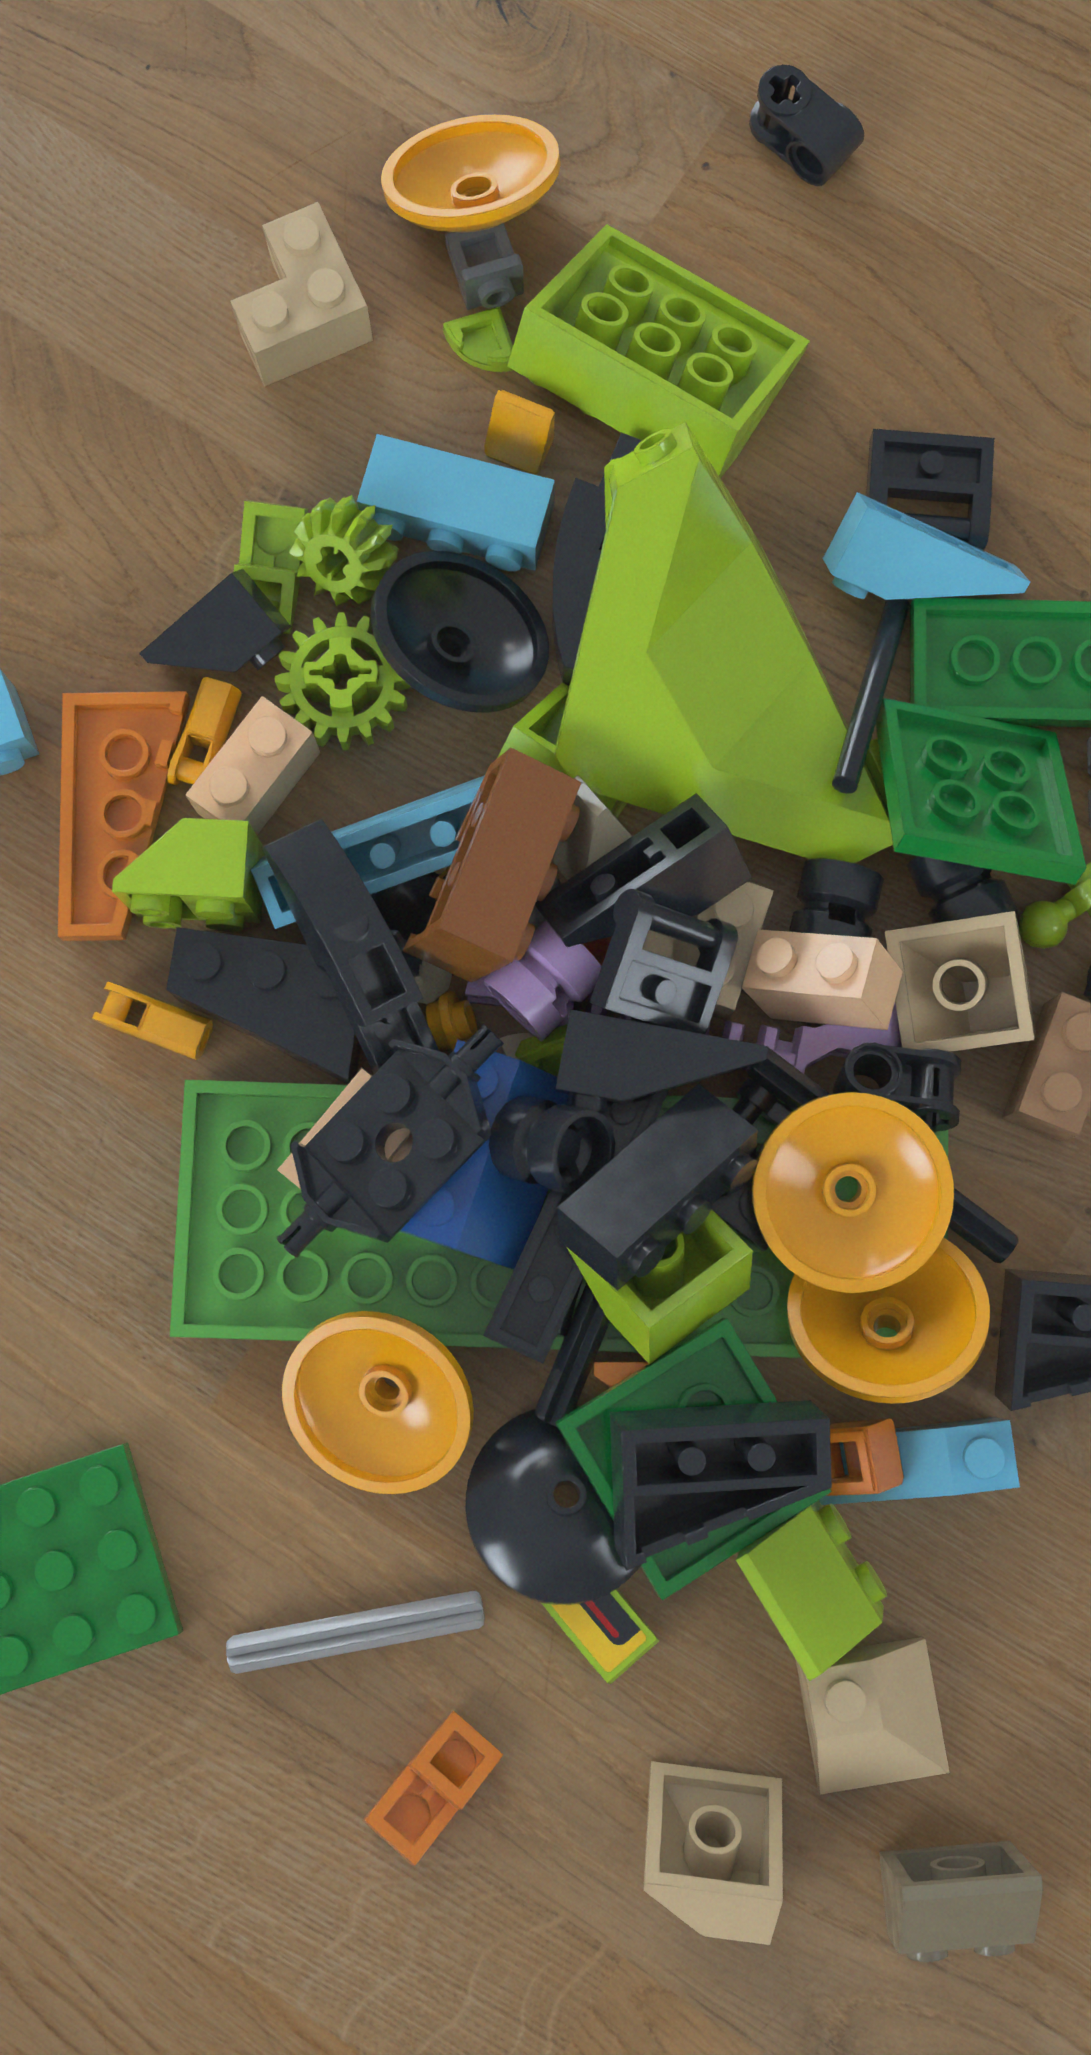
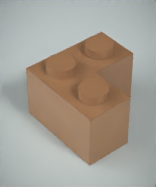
(1055, 1074)

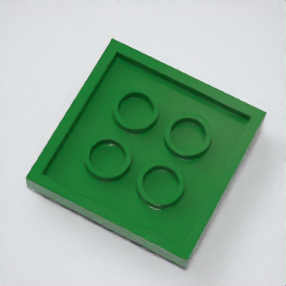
(978, 792)
(700, 1372)
(78, 1569)

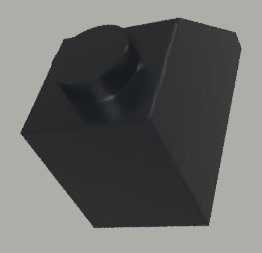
(223, 630)

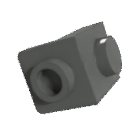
(485, 267)

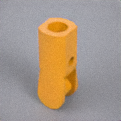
(206, 727)
(160, 1023)

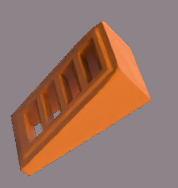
(870, 1457)

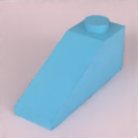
(907, 559)
(948, 1461)

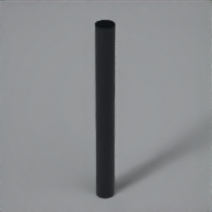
(870, 696)

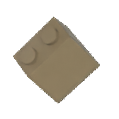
(960, 1899)

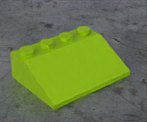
(654, 347)

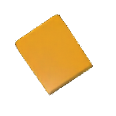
(519, 432)

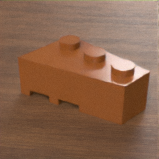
(499, 868)

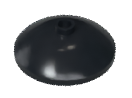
(459, 631)
(521, 1530)

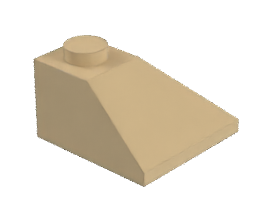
(962, 984)
(874, 1718)
(716, 1850)

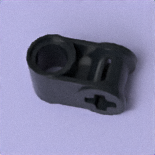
(808, 131)
(906, 1078)

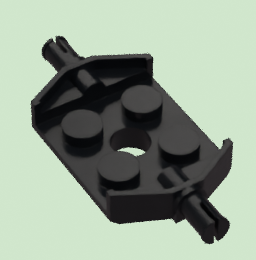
(345, 1163)

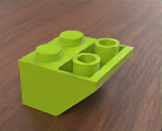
(196, 874)

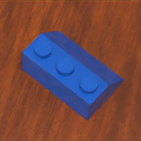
(478, 1206)

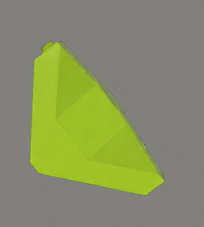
(703, 671)

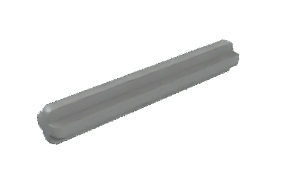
(355, 1632)

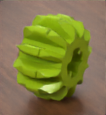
(343, 549)

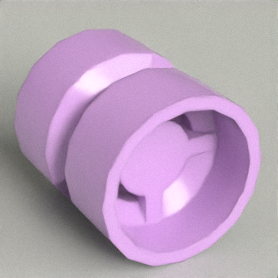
(544, 982)

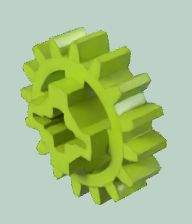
(320, 677)

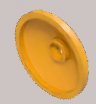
(471, 172)
(899, 1201)
(938, 1321)
(362, 1426)

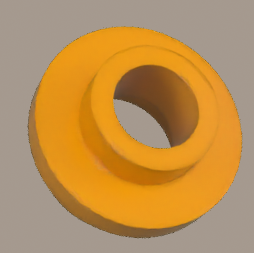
(450, 1020)

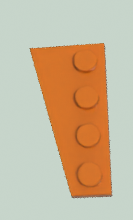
(110, 799)

